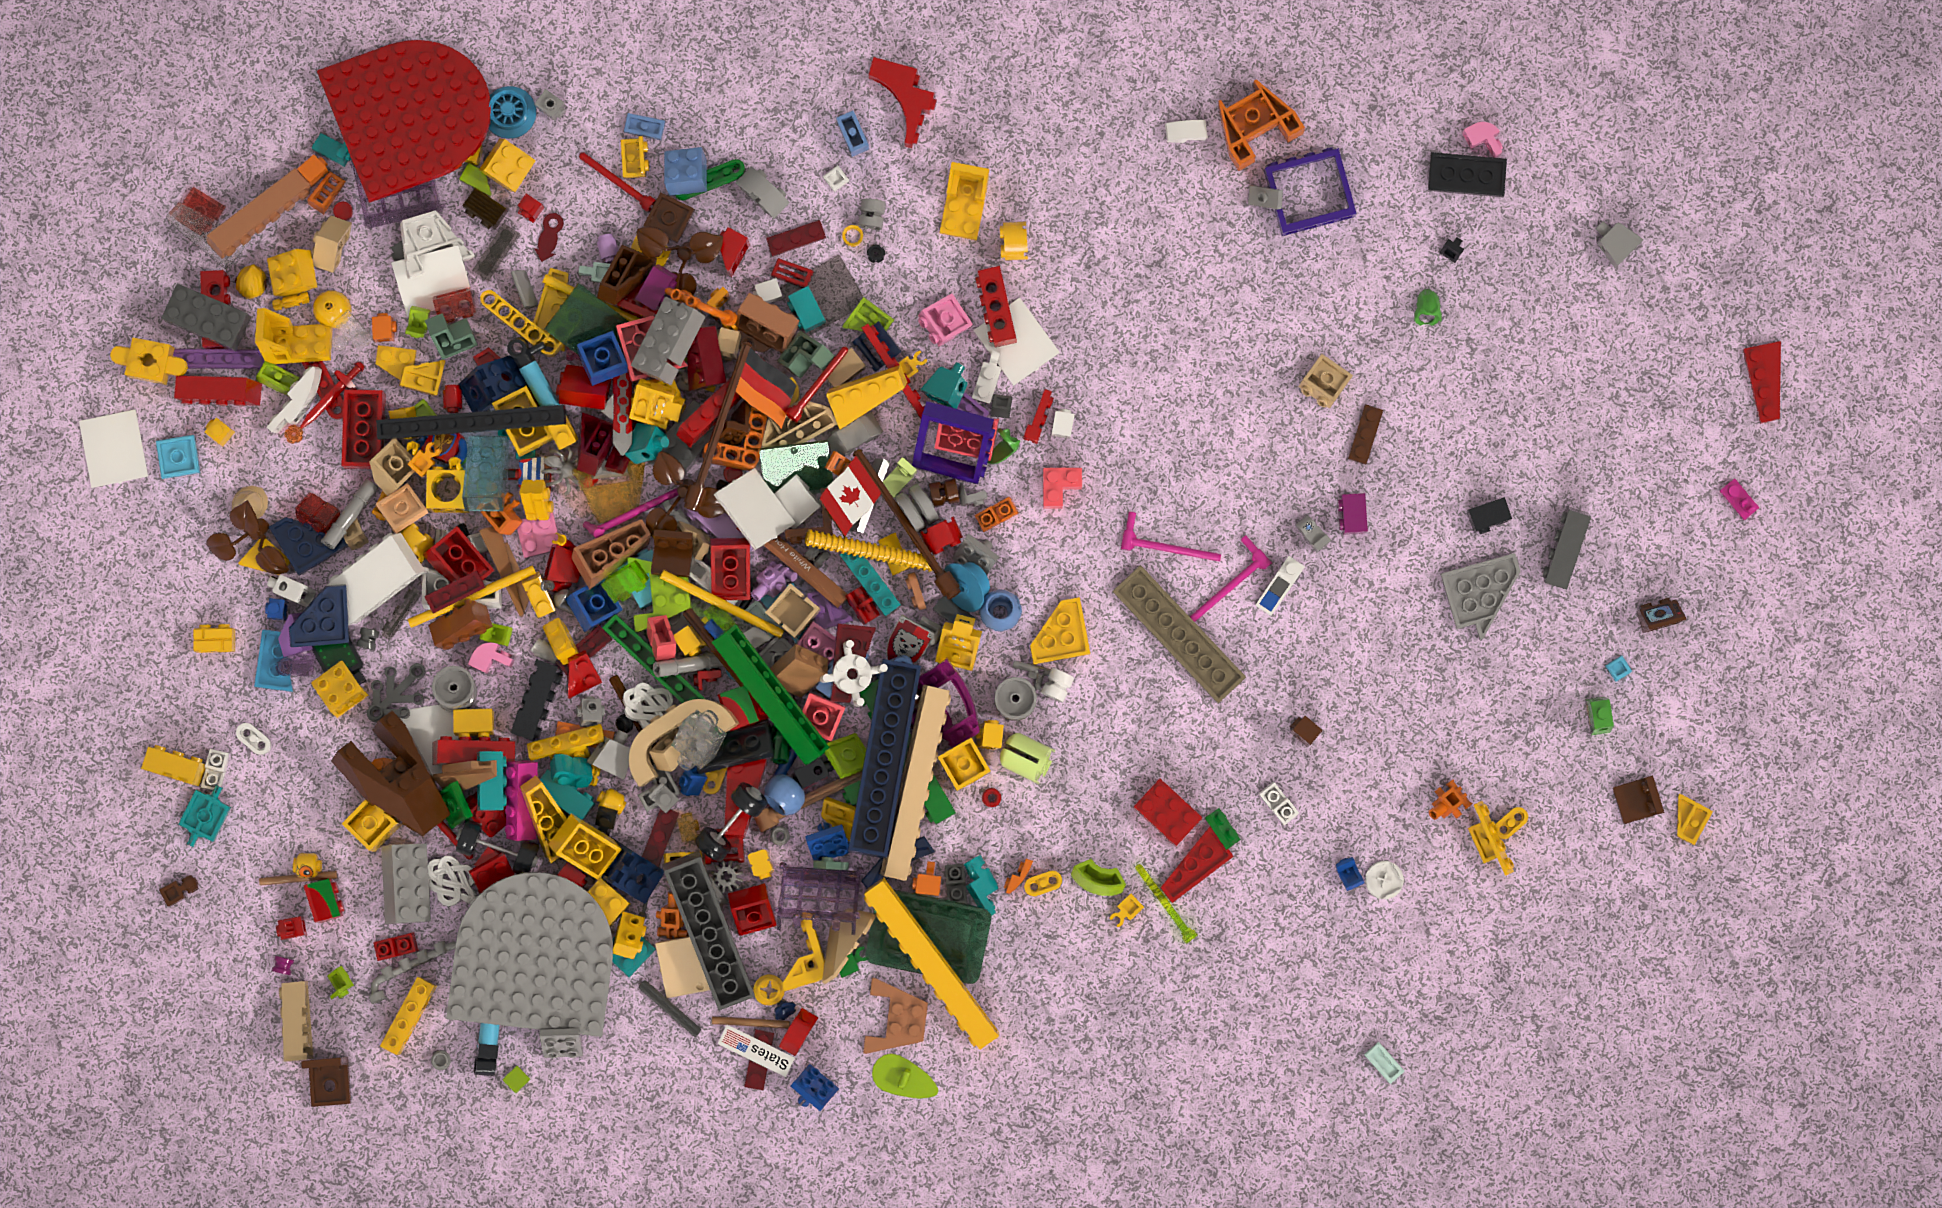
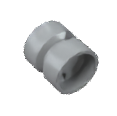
(871, 207)

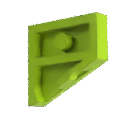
(868, 313)

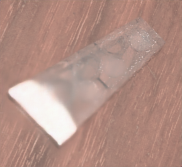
(196, 228)

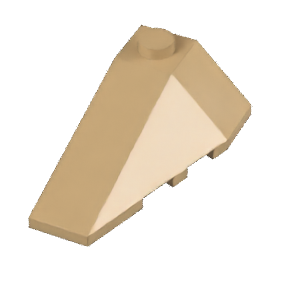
(842, 943)

